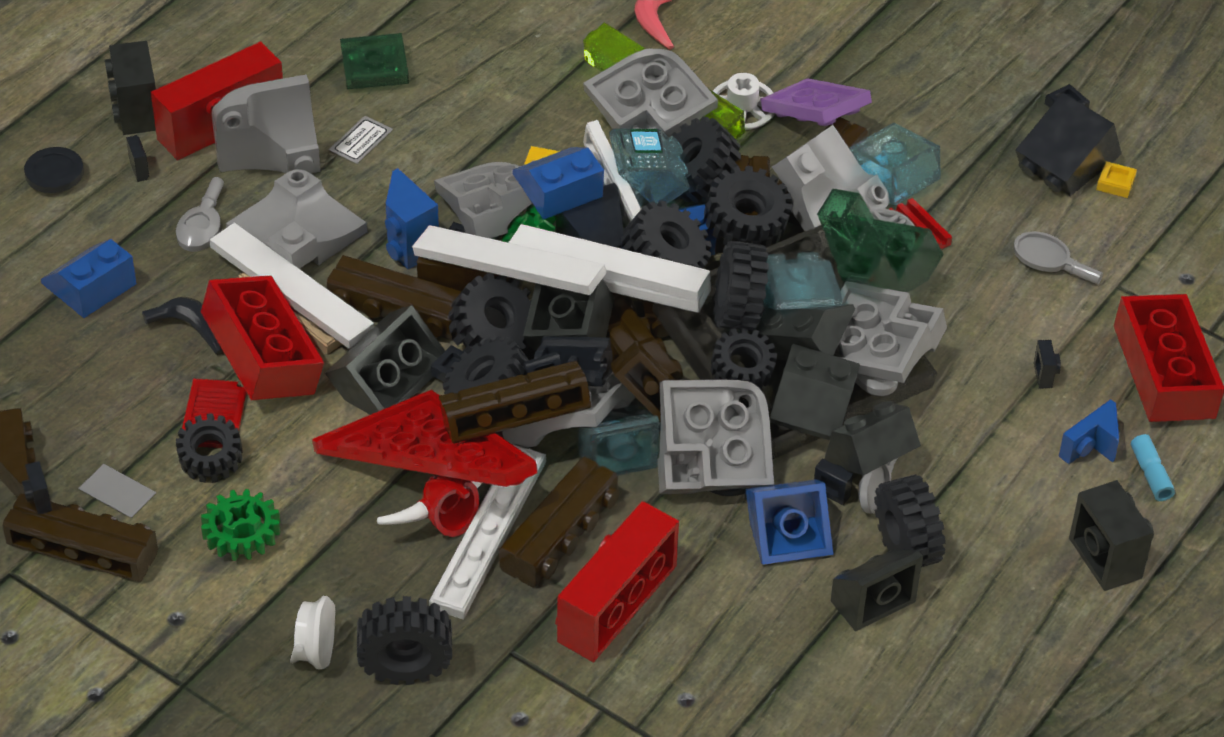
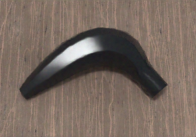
(188, 311)

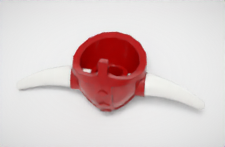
(446, 502)

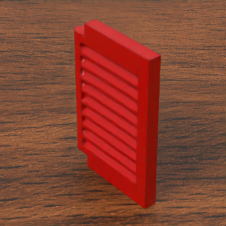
(215, 398)

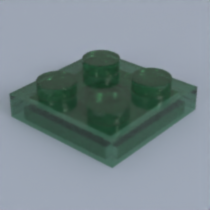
(374, 61)

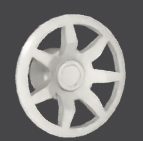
(744, 93)

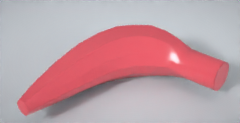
(648, 19)

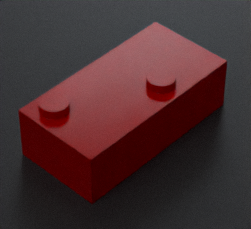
(186, 105)
(262, 337)
(1168, 358)
(617, 581)

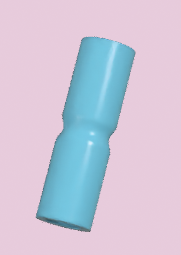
(1153, 469)

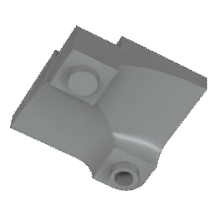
(650, 92)
(268, 127)
(819, 168)
(484, 198)
(301, 220)
(888, 331)
(602, 400)
(712, 437)

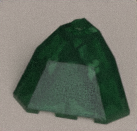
(876, 250)

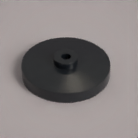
(54, 169)

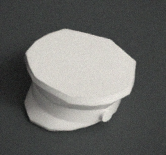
(314, 633)

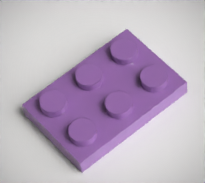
(816, 101)

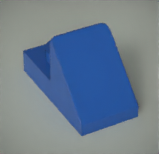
(1095, 431)

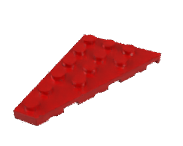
(415, 439)

